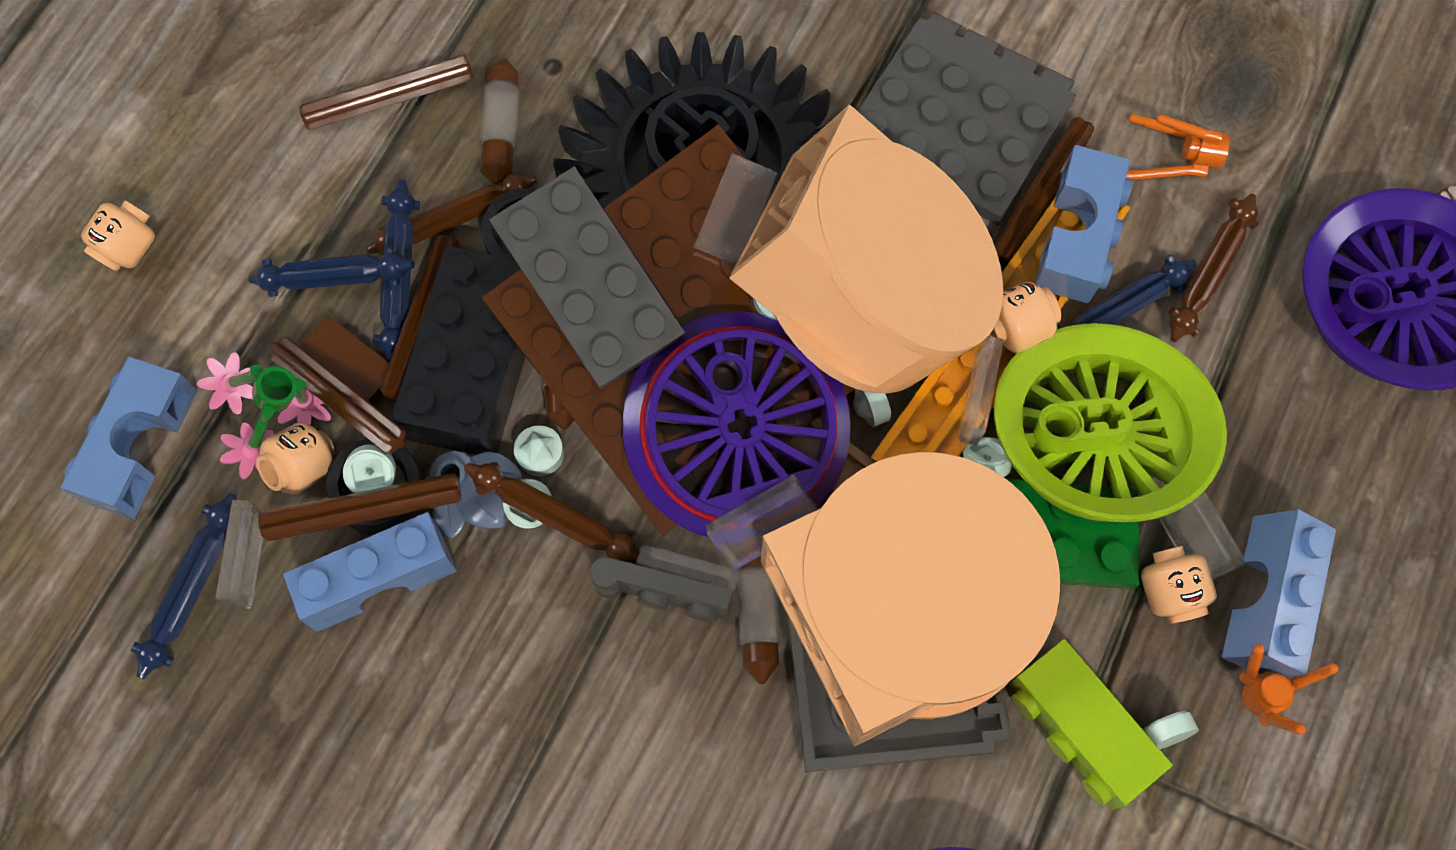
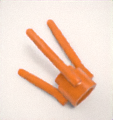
(1201, 146)
(1272, 692)

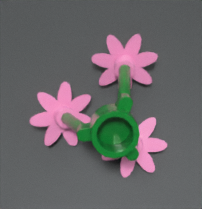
(273, 391)

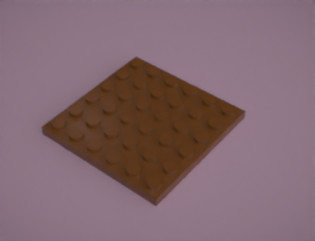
(660, 227)

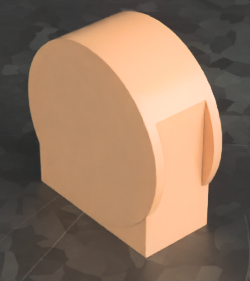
(872, 259)
(916, 589)

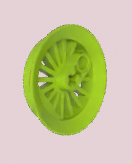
(1184, 426)

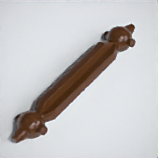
(456, 211)
(1213, 267)
(552, 512)

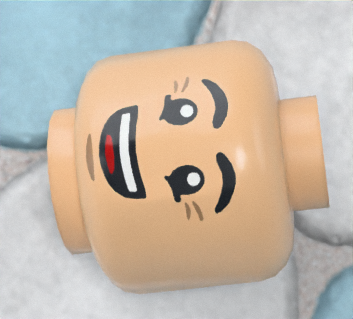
(118, 235)
(1027, 317)
(295, 458)
(1178, 585)

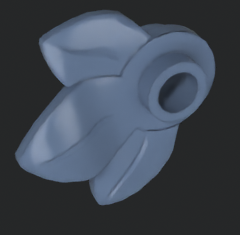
(479, 510)

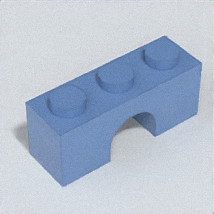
(1092, 189)
(138, 400)
(1296, 557)
(338, 583)

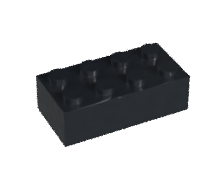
(462, 360)

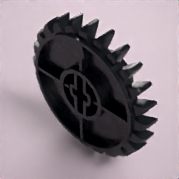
(678, 106)

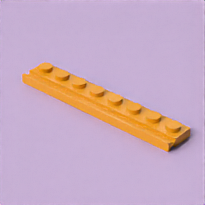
(937, 409)

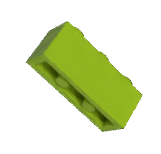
(1088, 727)

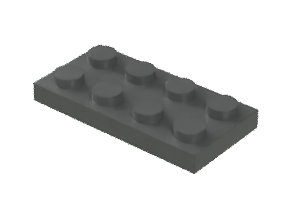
(587, 278)

